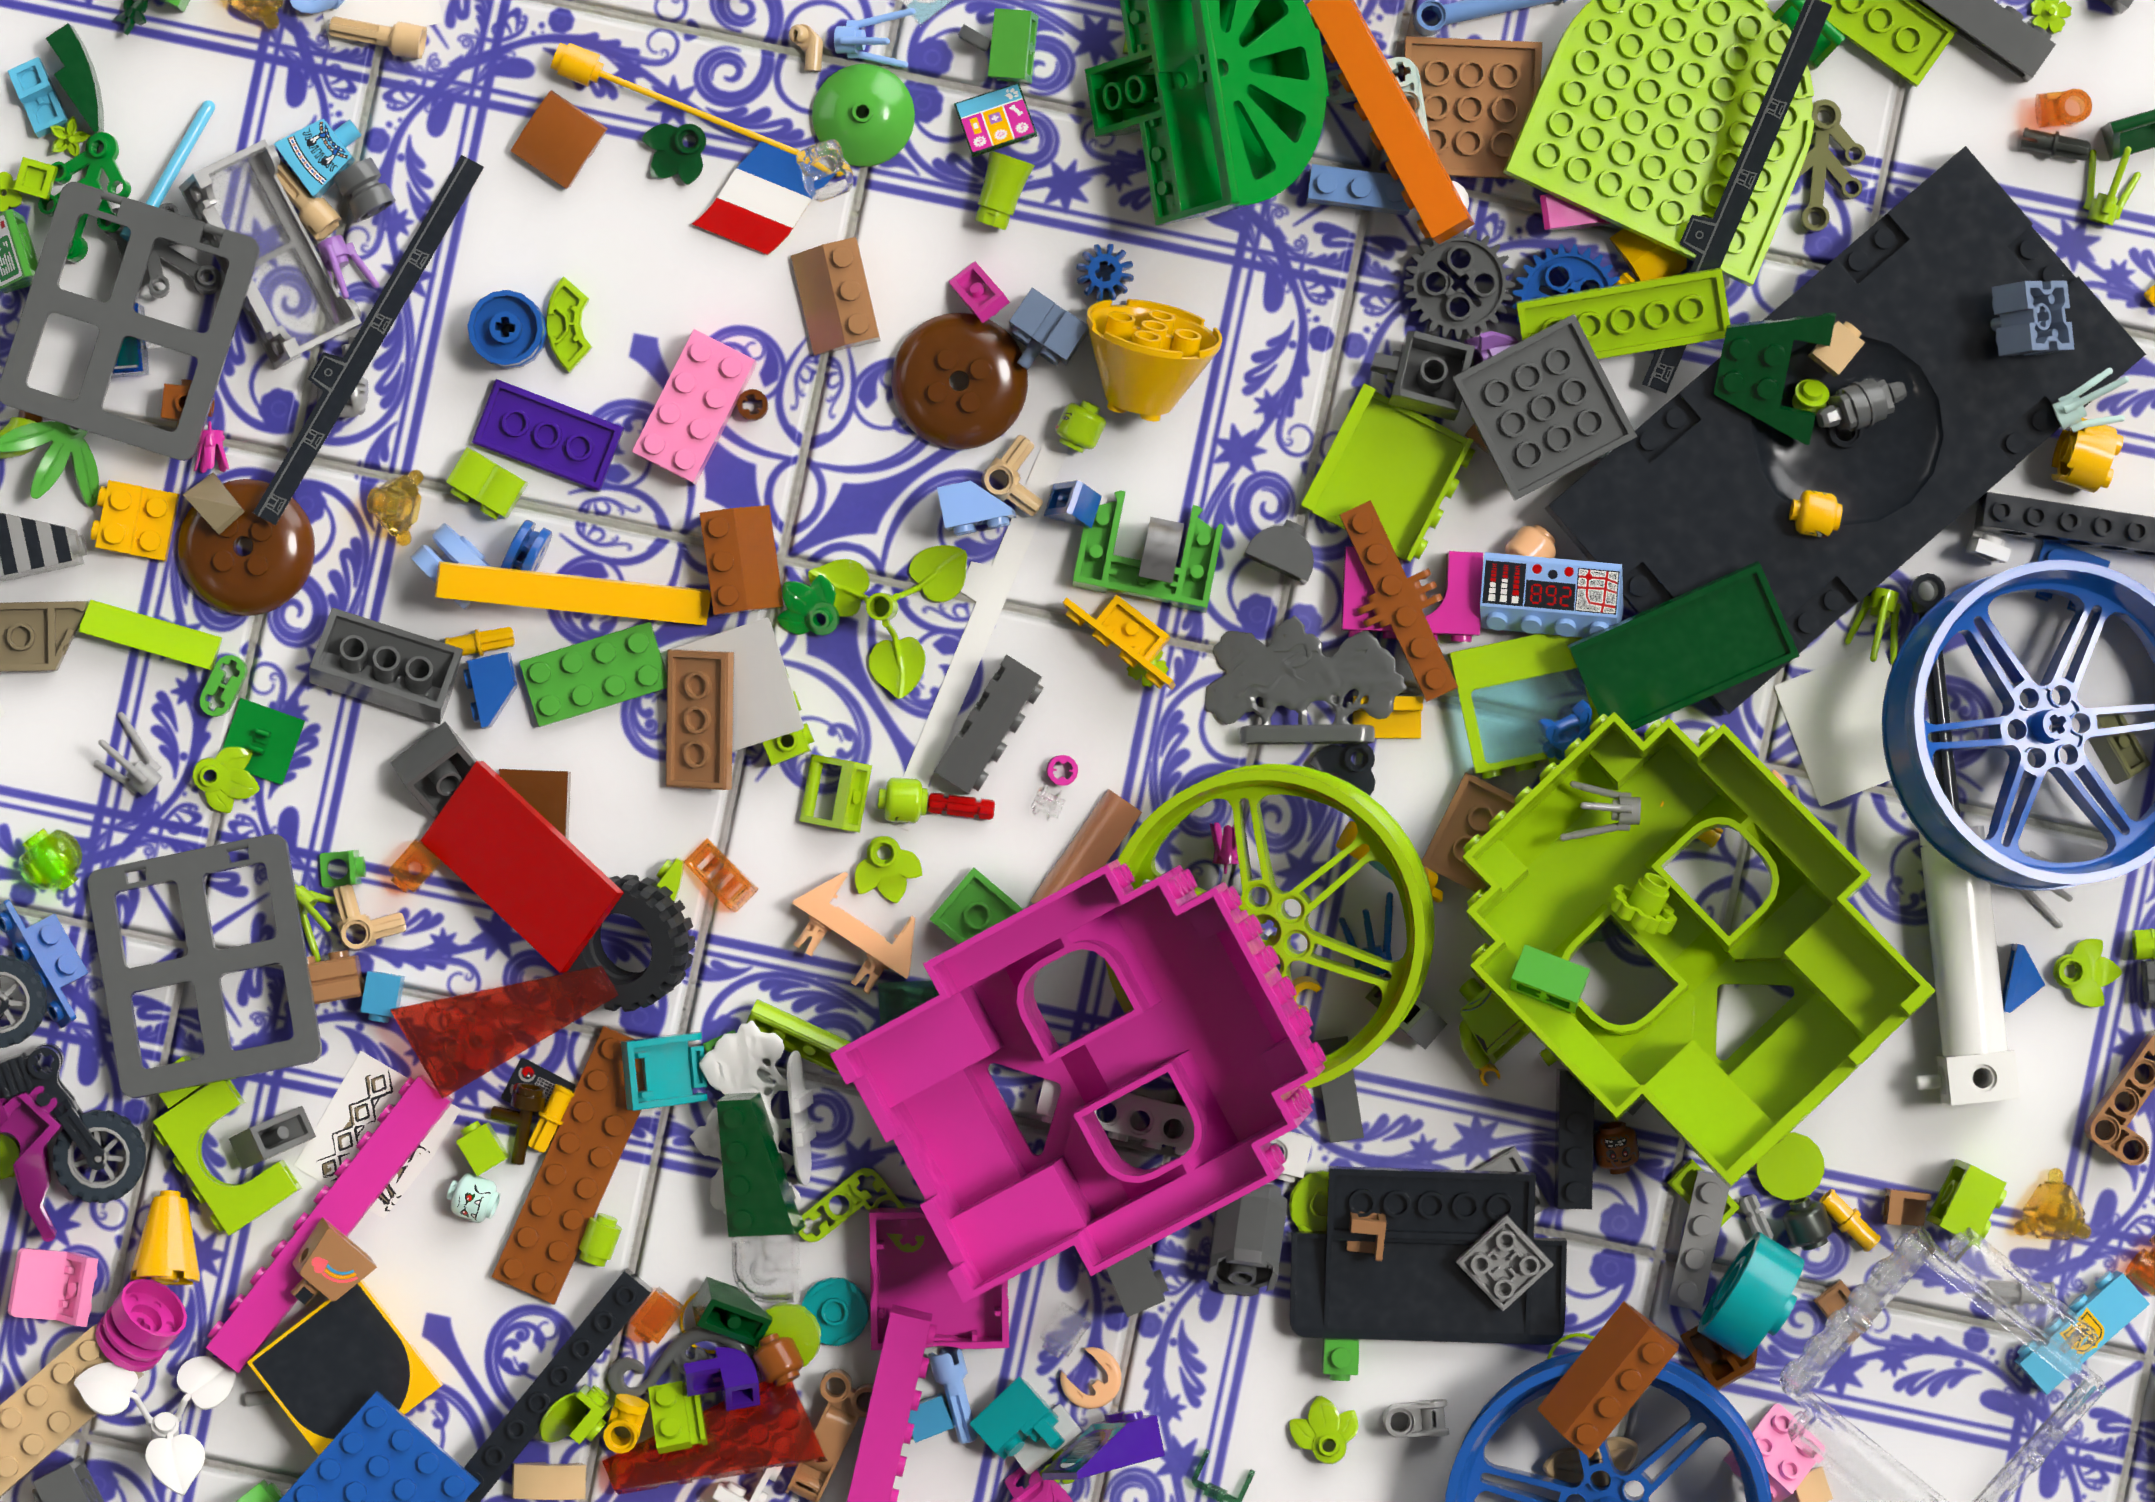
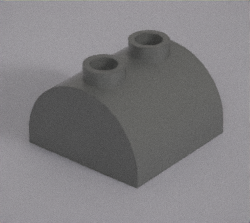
(1283, 550)

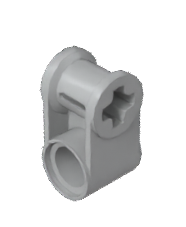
(1418, 1419)

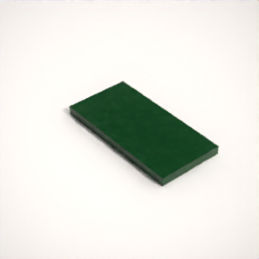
(1685, 648)

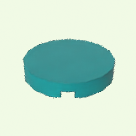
(839, 1309)

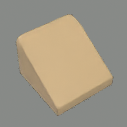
(1814, 1487)

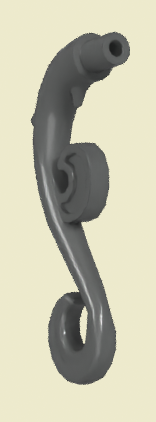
(674, 1352)

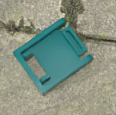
(668, 1071)

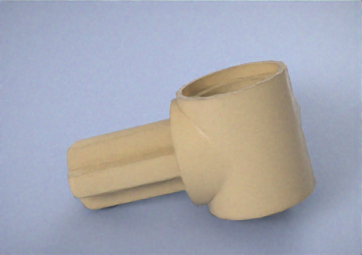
(1009, 465)
(351, 916)

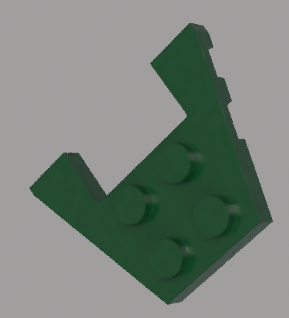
(1757, 364)

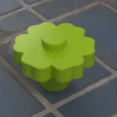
(1645, 904)

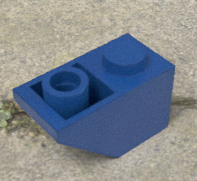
(493, 685)

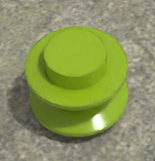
(1810, 395)

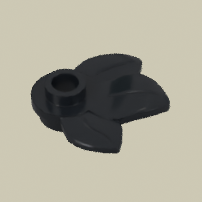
(1337, 762)

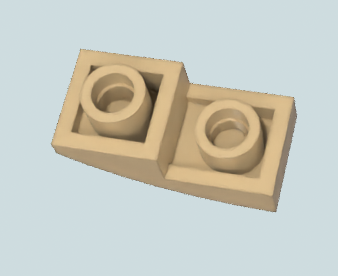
(548, 1481)

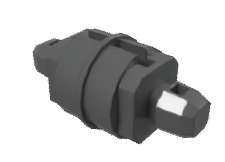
(1861, 404)

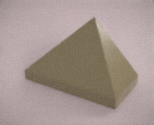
(214, 503)

